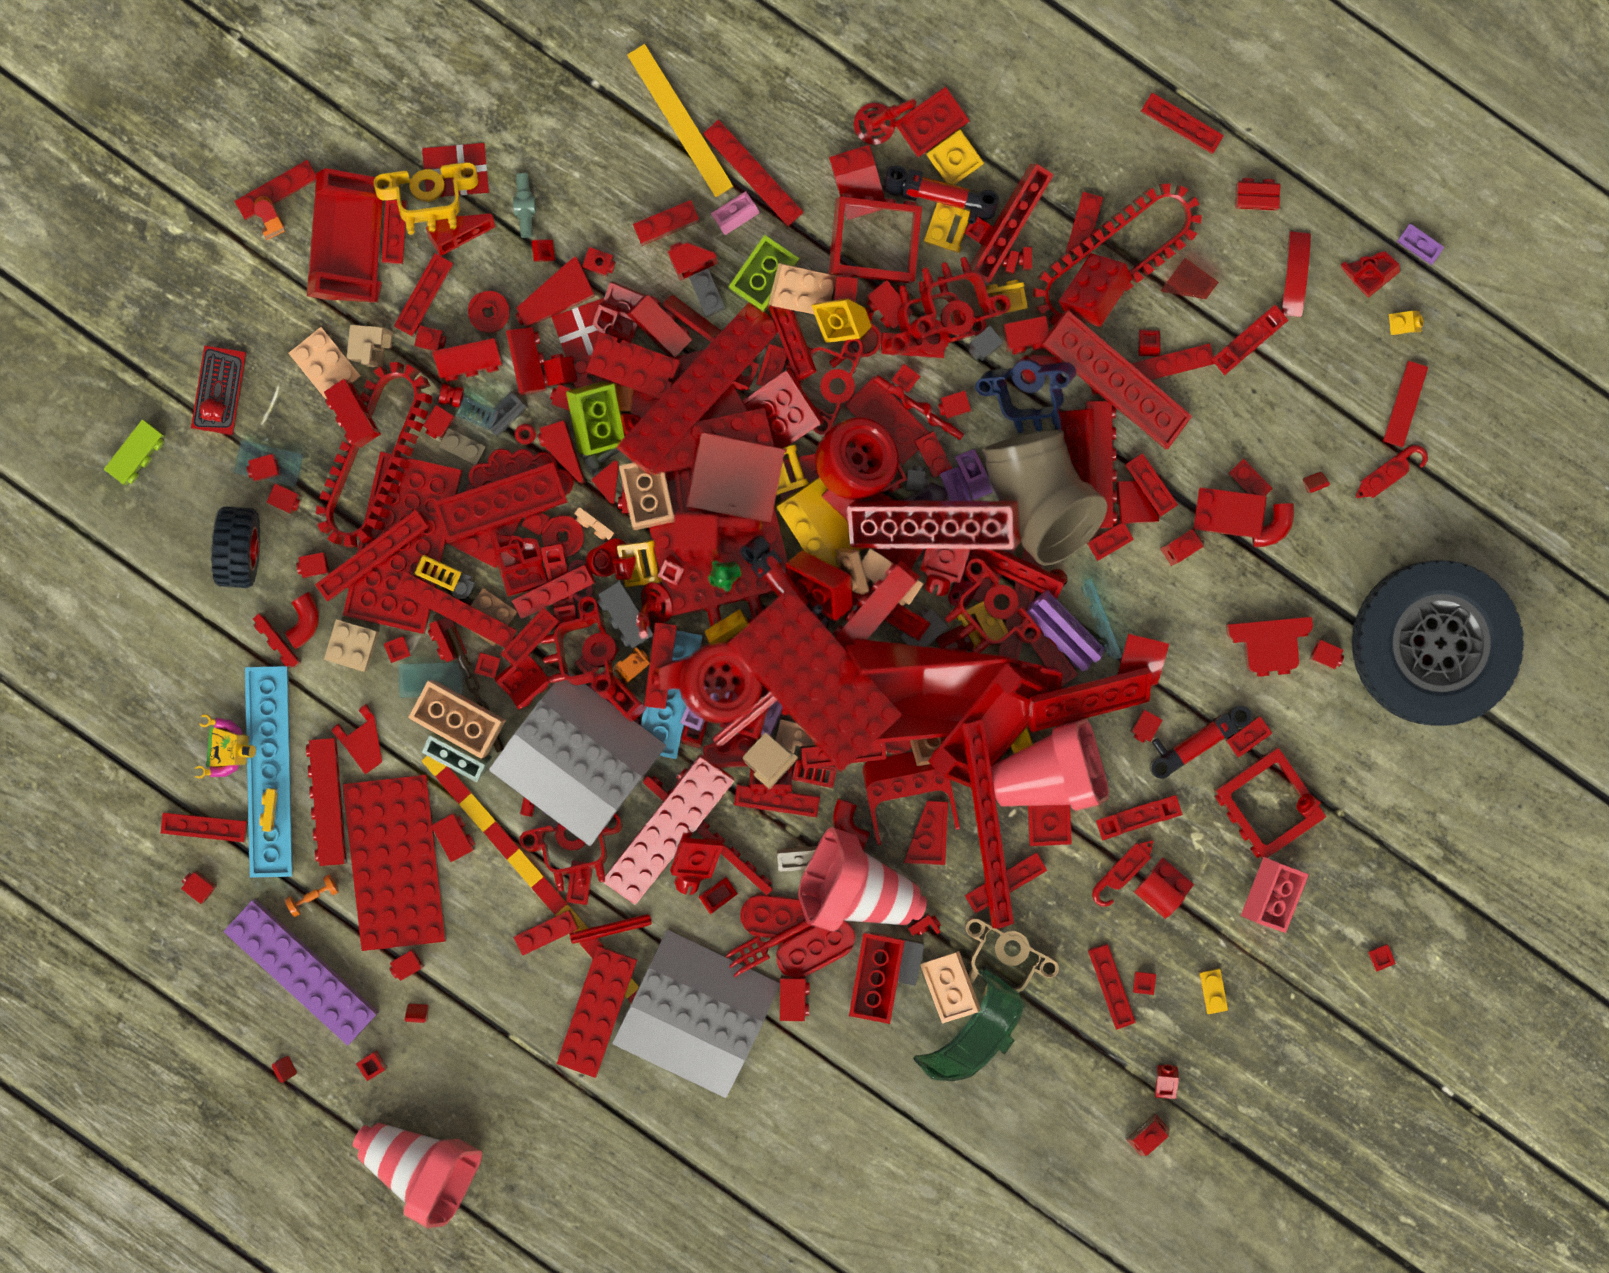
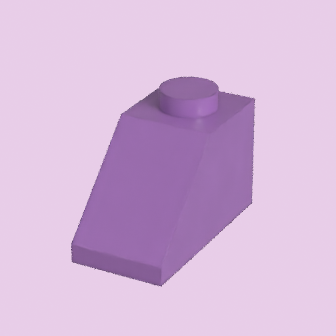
(974, 474)

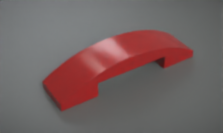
(1296, 274)
(1249, 340)
(556, 566)
(1139, 817)

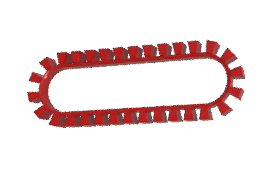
(1108, 226)
(327, 526)

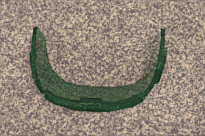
(980, 1037)

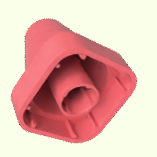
(1054, 771)

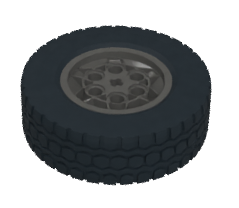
(1393, 664)

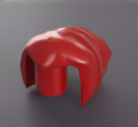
(212, 410)

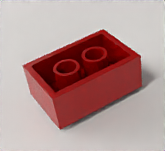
(1096, 289)
(821, 584)

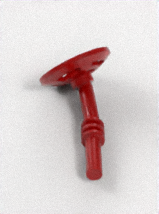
(875, 122)
(653, 604)

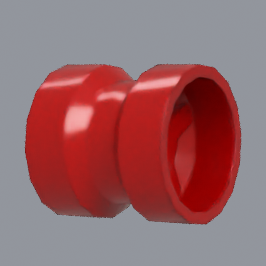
(451, 395)

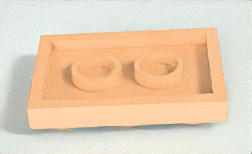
(800, 288)
(323, 361)
(950, 987)

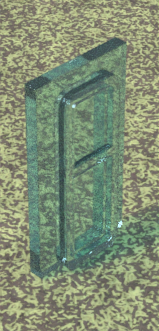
(288, 461)
(415, 676)

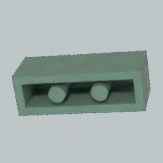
(455, 757)

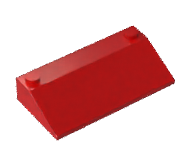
(344, 237)
(1005, 716)

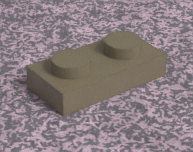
(462, 446)
(794, 858)

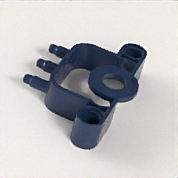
(998, 387)

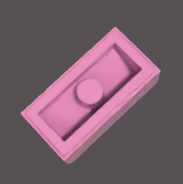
(735, 213)

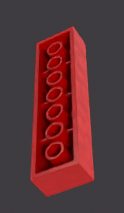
(934, 524)

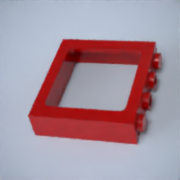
(1247, 833)

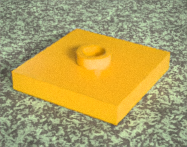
(954, 158)

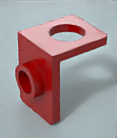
(744, 382)
(897, 485)

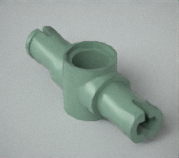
(524, 205)

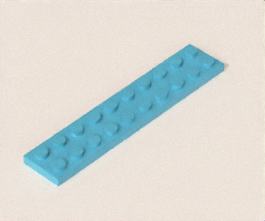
(270, 768)

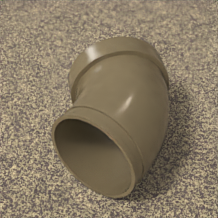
(1053, 503)

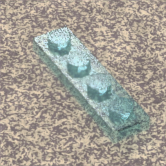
(1104, 628)

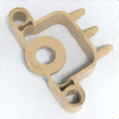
(1003, 957)

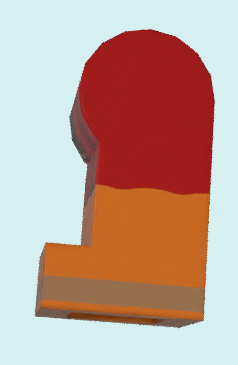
(265, 209)

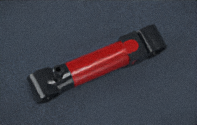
(915, 185)
(767, 565)
(1198, 743)

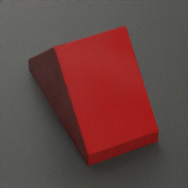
(607, 481)
(717, 895)

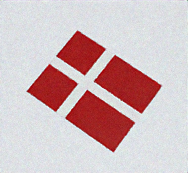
(437, 157)
(576, 330)

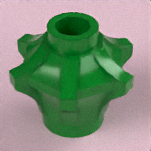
(724, 574)

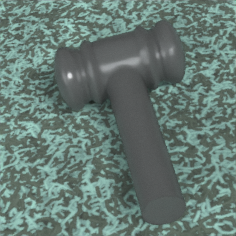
(594, 462)

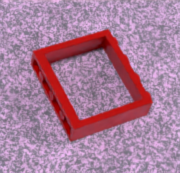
(870, 273)

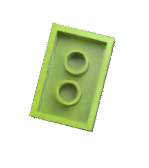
(758, 273)
(595, 417)

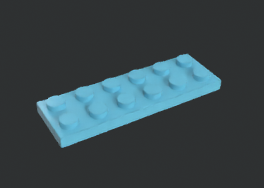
(666, 723)

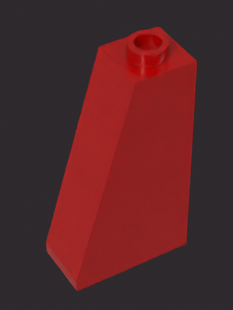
(559, 293)
(668, 675)

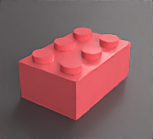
(1274, 895)

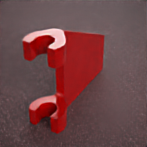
(362, 742)

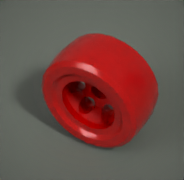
(840, 465)
(699, 699)

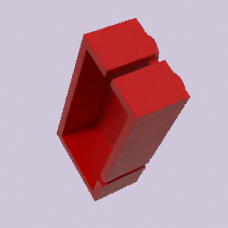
(632, 366)

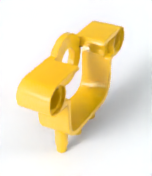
(448, 212)

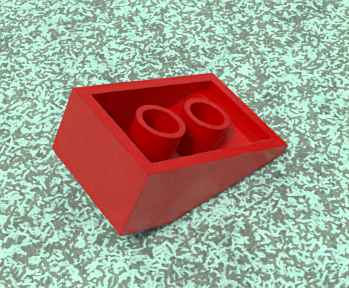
(857, 175)
(560, 444)
(1230, 513)

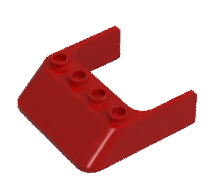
(899, 778)

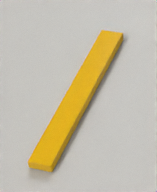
(680, 120)

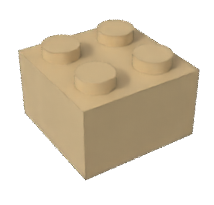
(351, 645)

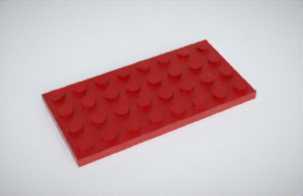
(374, 594)
(814, 679)
(394, 862)

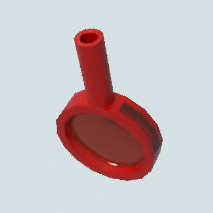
(871, 341)

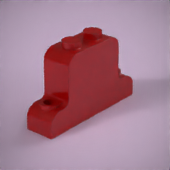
(1271, 643)

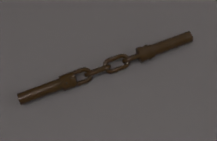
(464, 664)

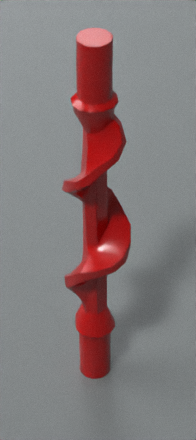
(923, 407)

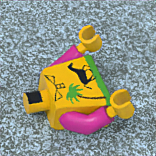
(226, 748)

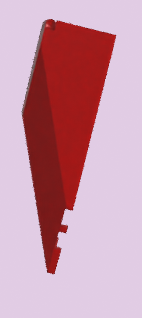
(949, 677)

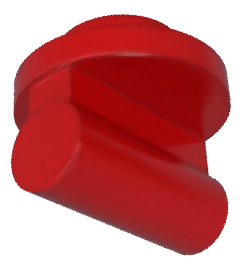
(1307, 805)

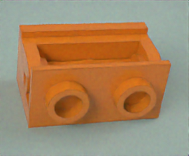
(632, 665)

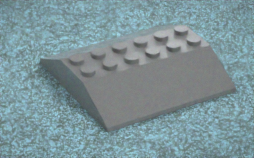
(577, 758)
(696, 1014)

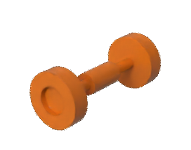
(293, 906)

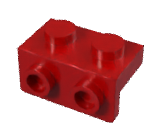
(438, 632)
(780, 788)

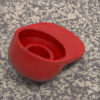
(600, 558)

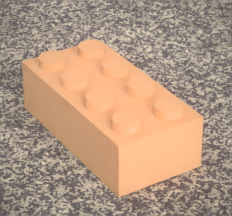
(457, 718)

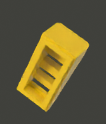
(418, 571)

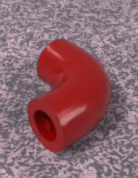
(1278, 528)
(307, 621)
(843, 820)

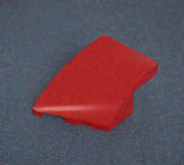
(612, 315)
(518, 563)
(1143, 653)

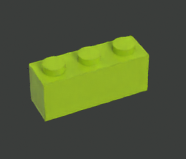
(135, 453)

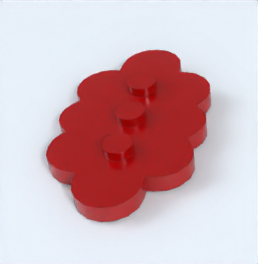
(505, 464)

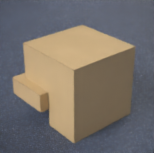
(368, 344)
(769, 760)

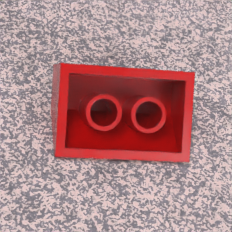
(690, 259)
(468, 359)
(527, 360)

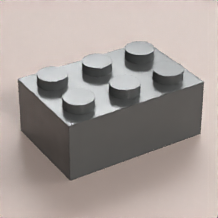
(624, 613)

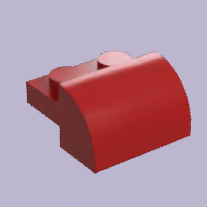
(1164, 888)

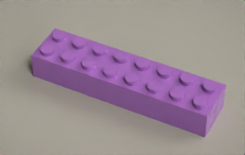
(301, 971)

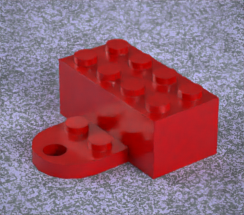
(701, 535)

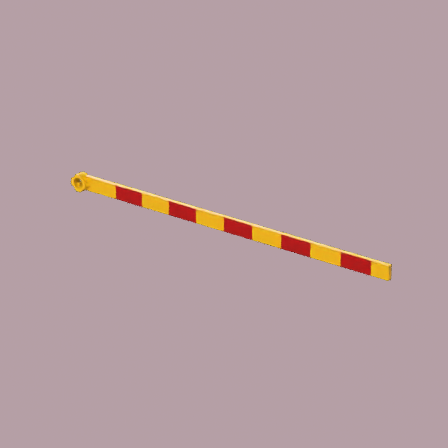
(512, 852)

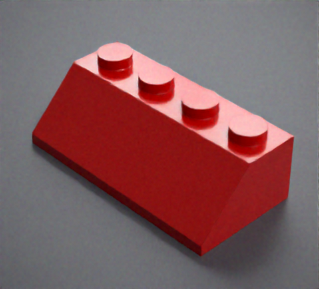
(876, 977)

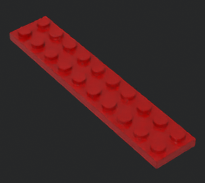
(698, 388)

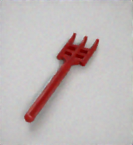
(763, 947)

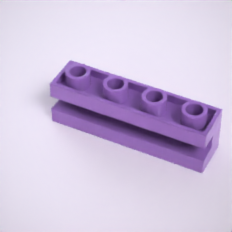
(1065, 631)

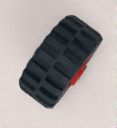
(235, 547)

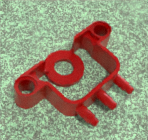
(987, 304)
(904, 337)
(836, 373)
(586, 620)
(1019, 630)
(540, 844)

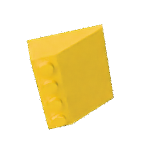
(815, 522)

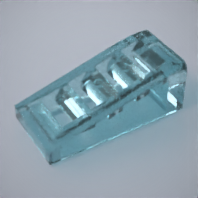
(466, 407)

